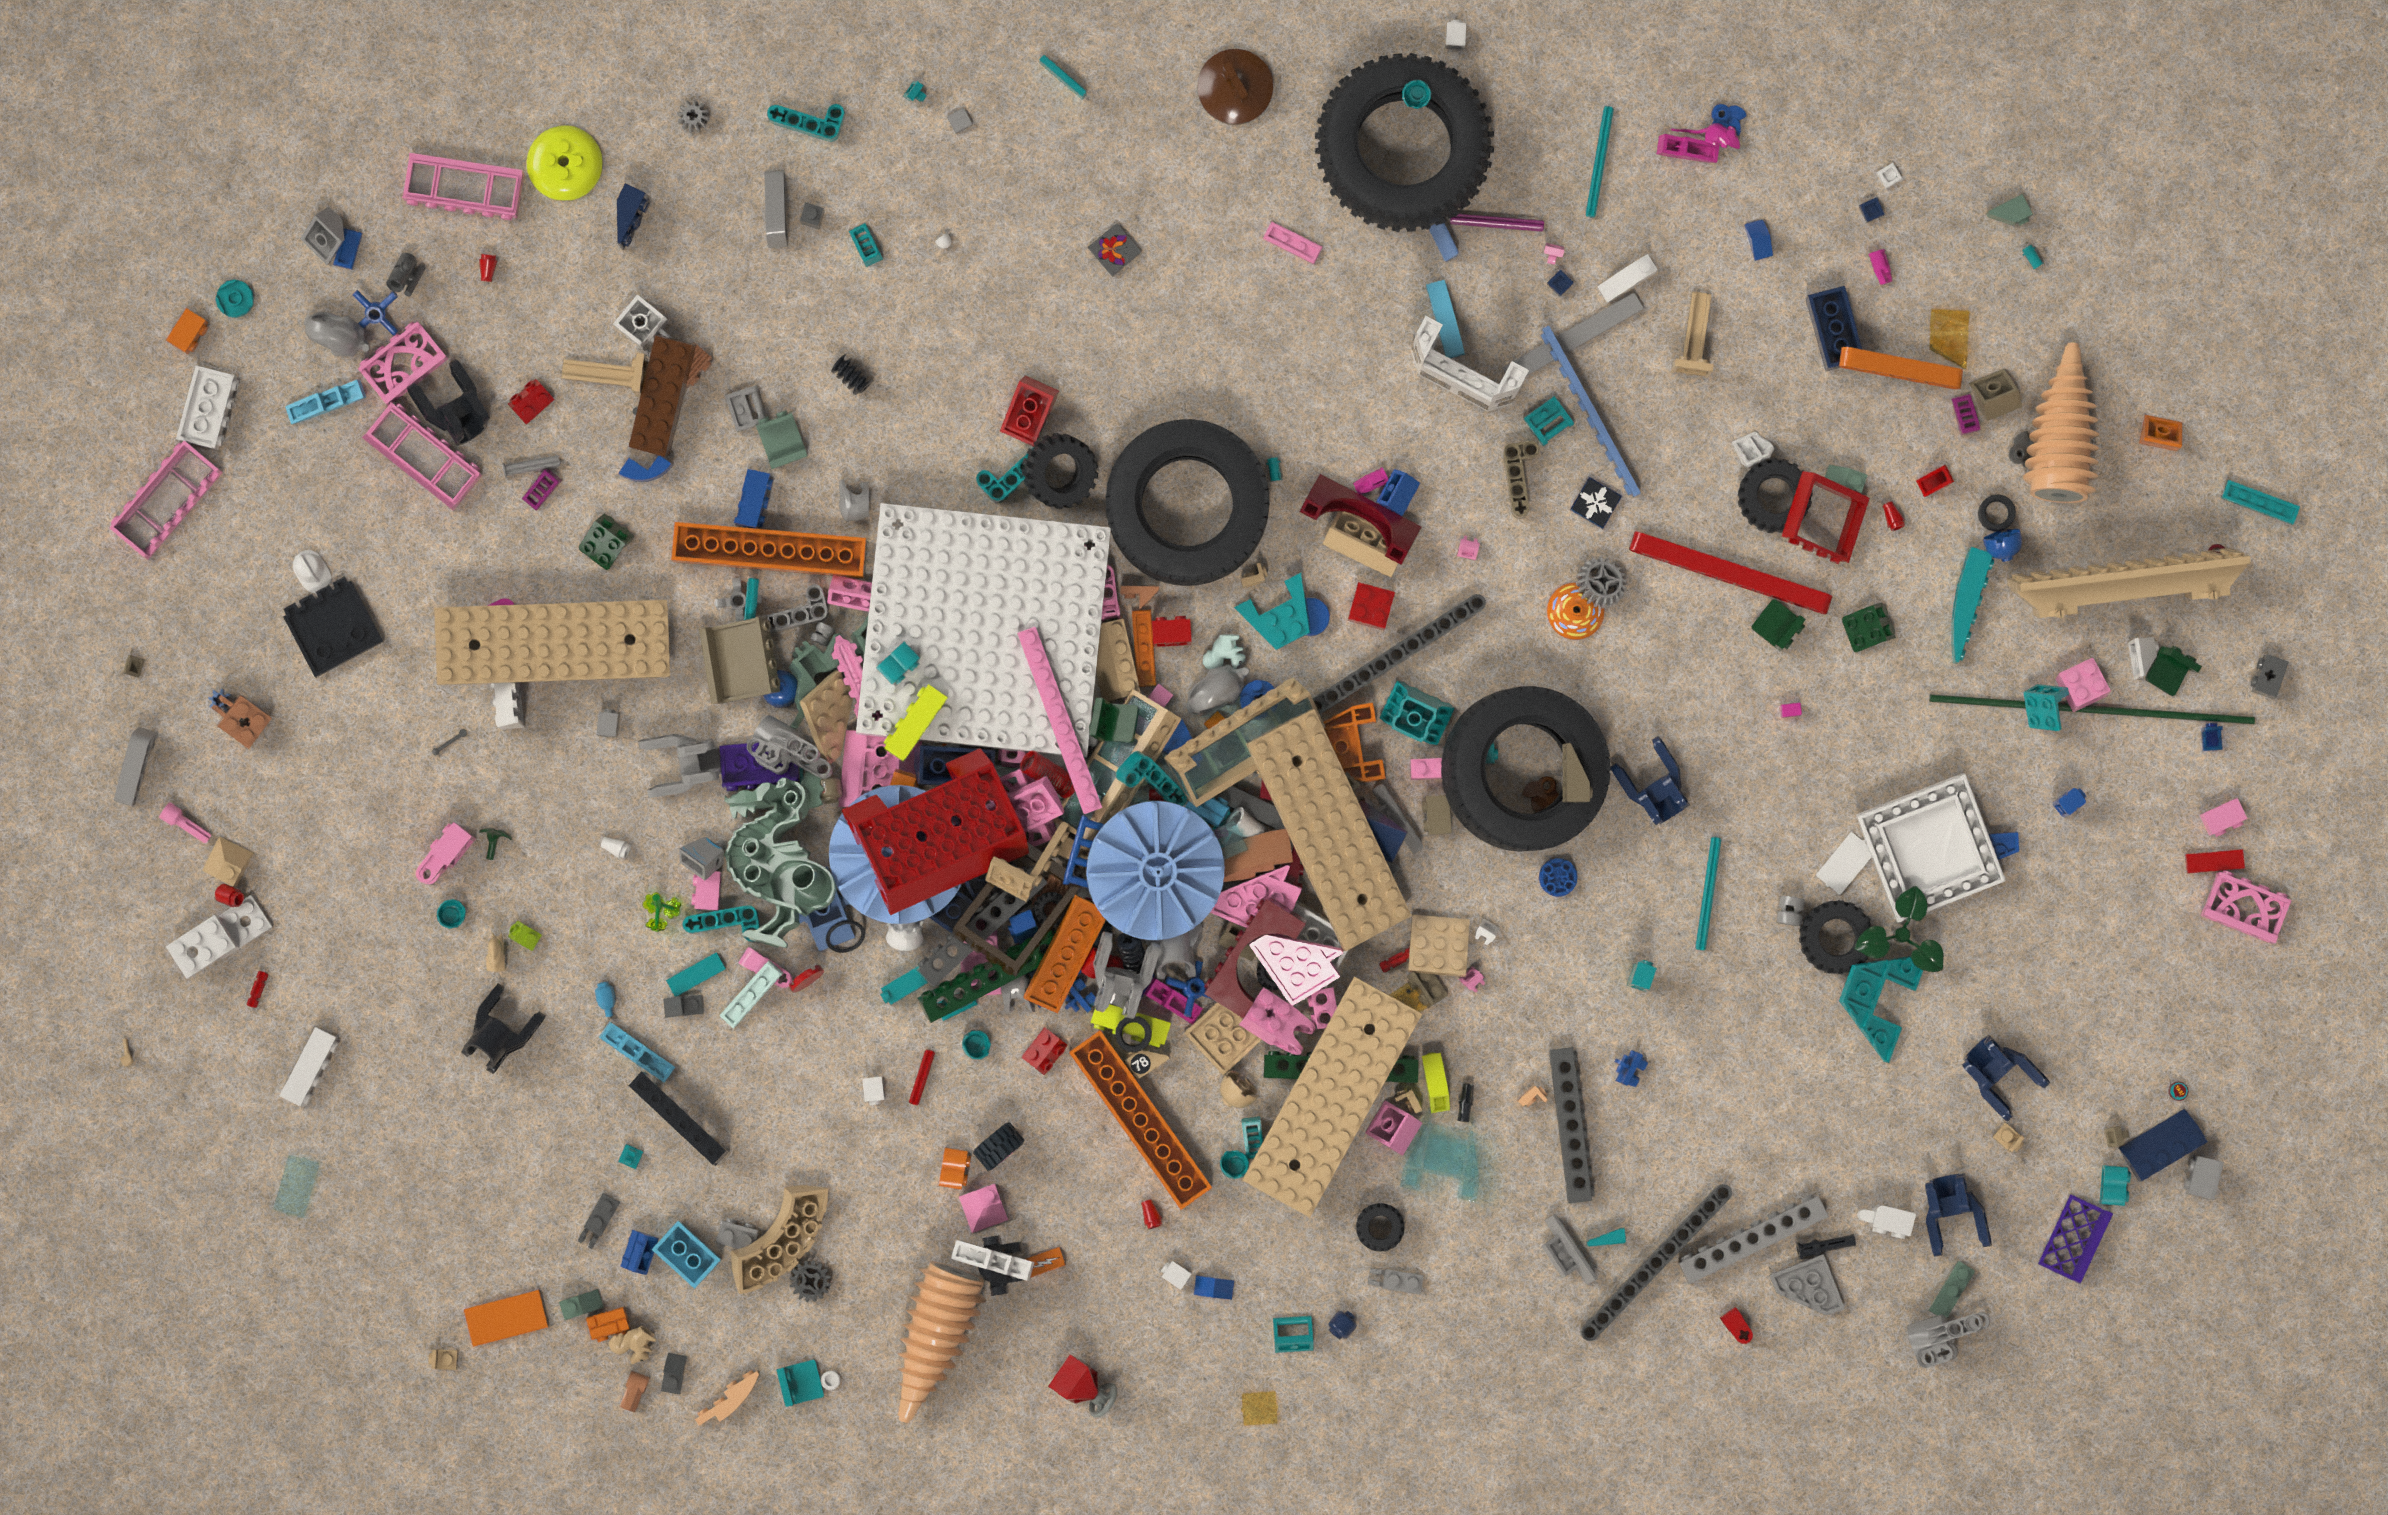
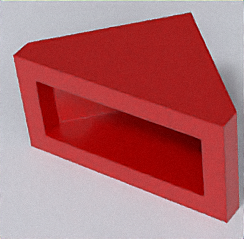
(1935, 481)

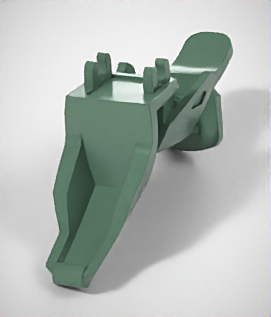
(812, 661)

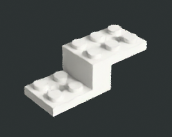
(218, 937)

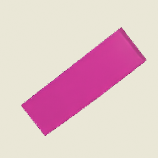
(1687, 148)
(1171, 1000)

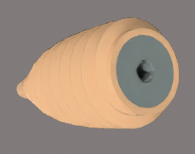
(2063, 442)
(936, 1329)

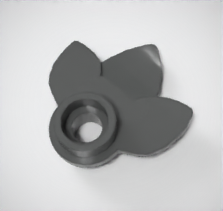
(2021, 444)

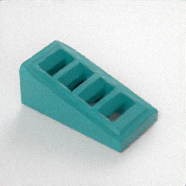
(873, 254)
(1247, 1122)
(1613, 1237)

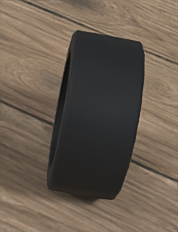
(1982, 513)
(1133, 1048)

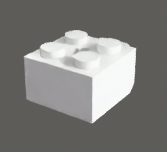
(645, 334)
(1888, 1219)

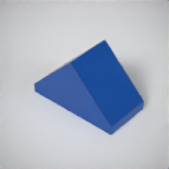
(1759, 239)
(1214, 1287)

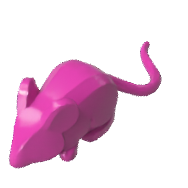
(1717, 134)

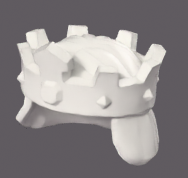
(905, 936)

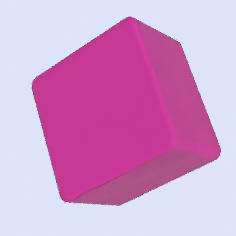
(1790, 710)

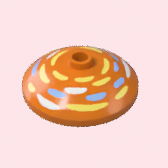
(1566, 621)

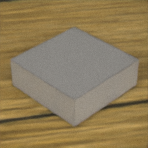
(959, 120)

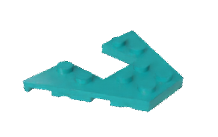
(1862, 994)

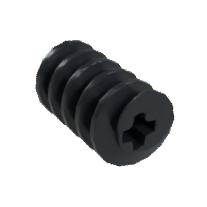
(851, 375)
(1131, 952)

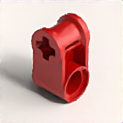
(1735, 1323)

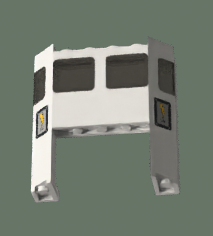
(1460, 379)

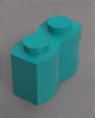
(898, 663)
(2113, 1185)

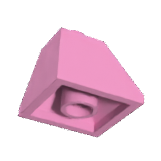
(983, 1208)

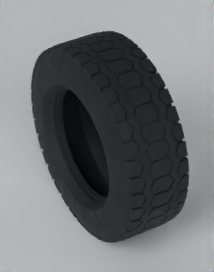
(1198, 442)
(1465, 773)

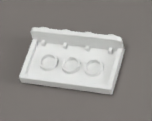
(207, 407)

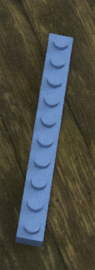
(1585, 405)

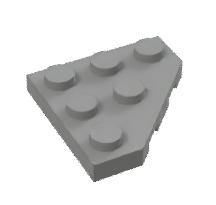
(1809, 1285)

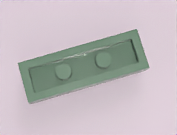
(1952, 1289)

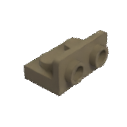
(1427, 987)

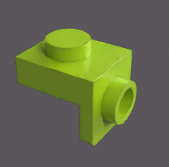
(524, 935)

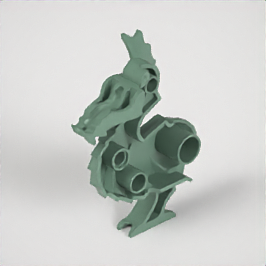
(777, 869)

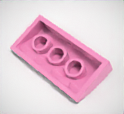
(1034, 803)

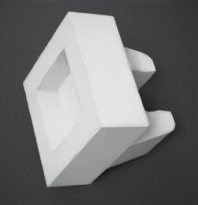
(1487, 930)

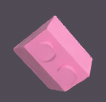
(1393, 1127)

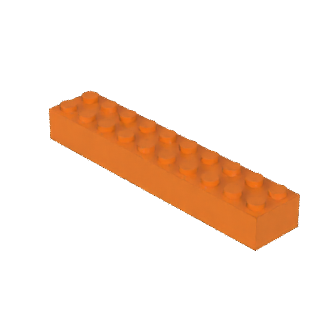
(769, 550)
(1140, 1120)

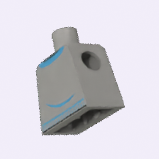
(703, 856)

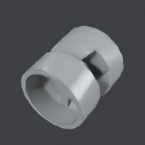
(1789, 917)

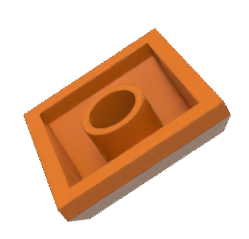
(2161, 433)

